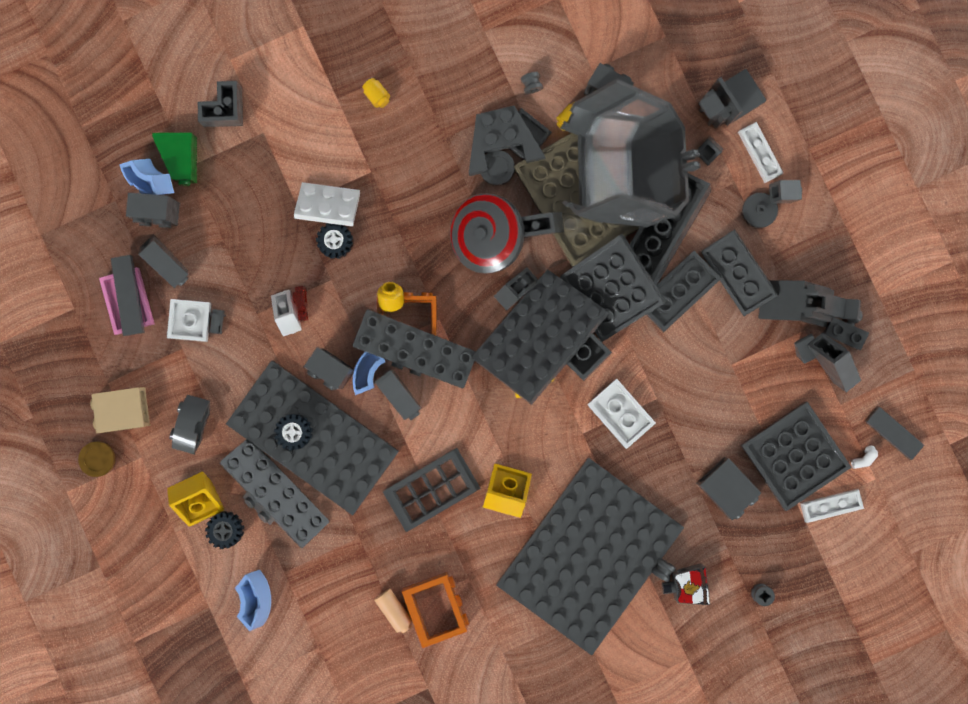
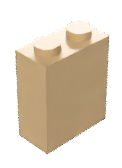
(120, 410)

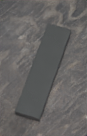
(127, 295)

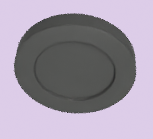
(500, 168)
(758, 210)

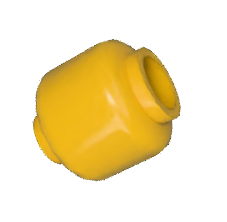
(390, 297)

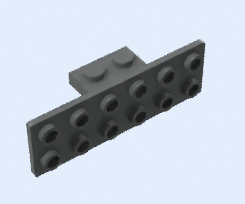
(414, 349)
(273, 493)

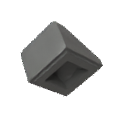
(709, 150)
(802, 350)

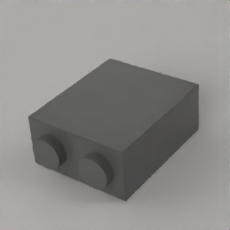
(729, 488)

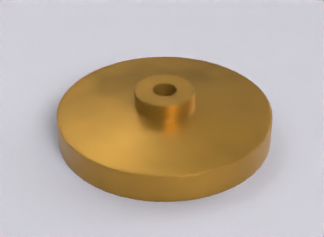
(96, 459)

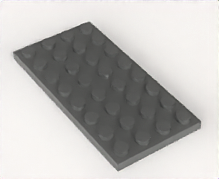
(341, 456)

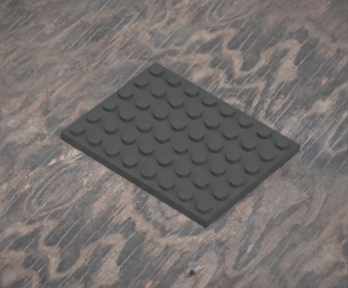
(589, 556)

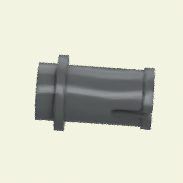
(217, 321)

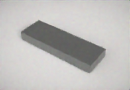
(894, 433)

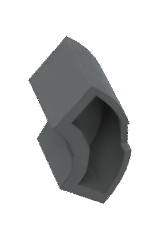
(190, 424)

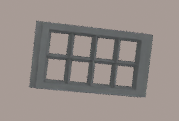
(463, 471)

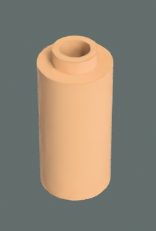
(394, 611)

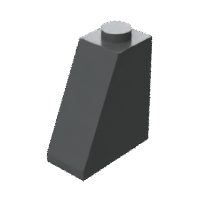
(163, 261)
(835, 361)
(398, 395)

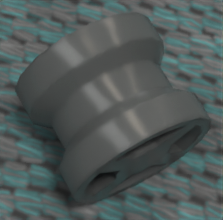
(531, 83)
(663, 570)
(759, 591)

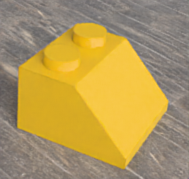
(507, 490)
(194, 499)

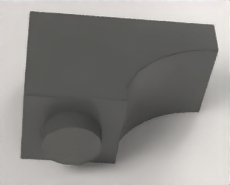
(516, 288)

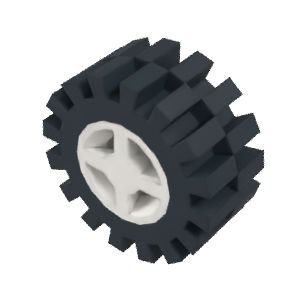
(332, 234)
(285, 432)

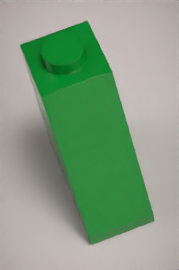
(178, 155)

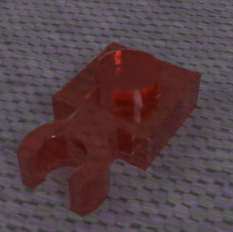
(300, 299)

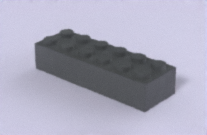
(660, 241)

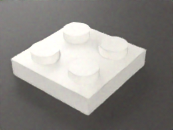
(189, 320)

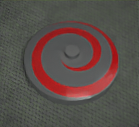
(487, 233)

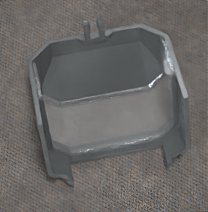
(629, 157)

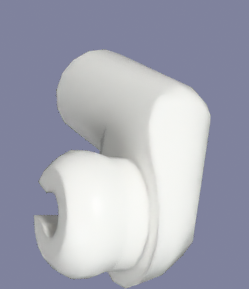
(867, 460)

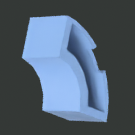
(146, 177)
(365, 371)
(254, 600)

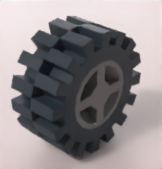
(216, 530)

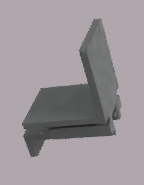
(731, 99)
(807, 303)

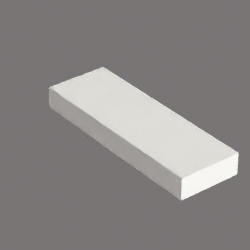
(760, 152)
(832, 505)

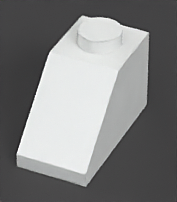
(285, 313)

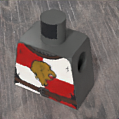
(689, 585)

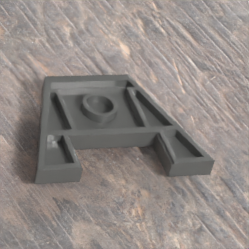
(500, 131)

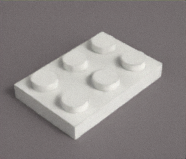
(327, 204)
(621, 413)

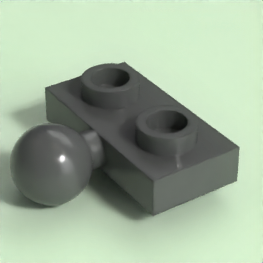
(847, 332)

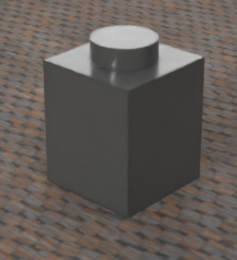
(785, 191)

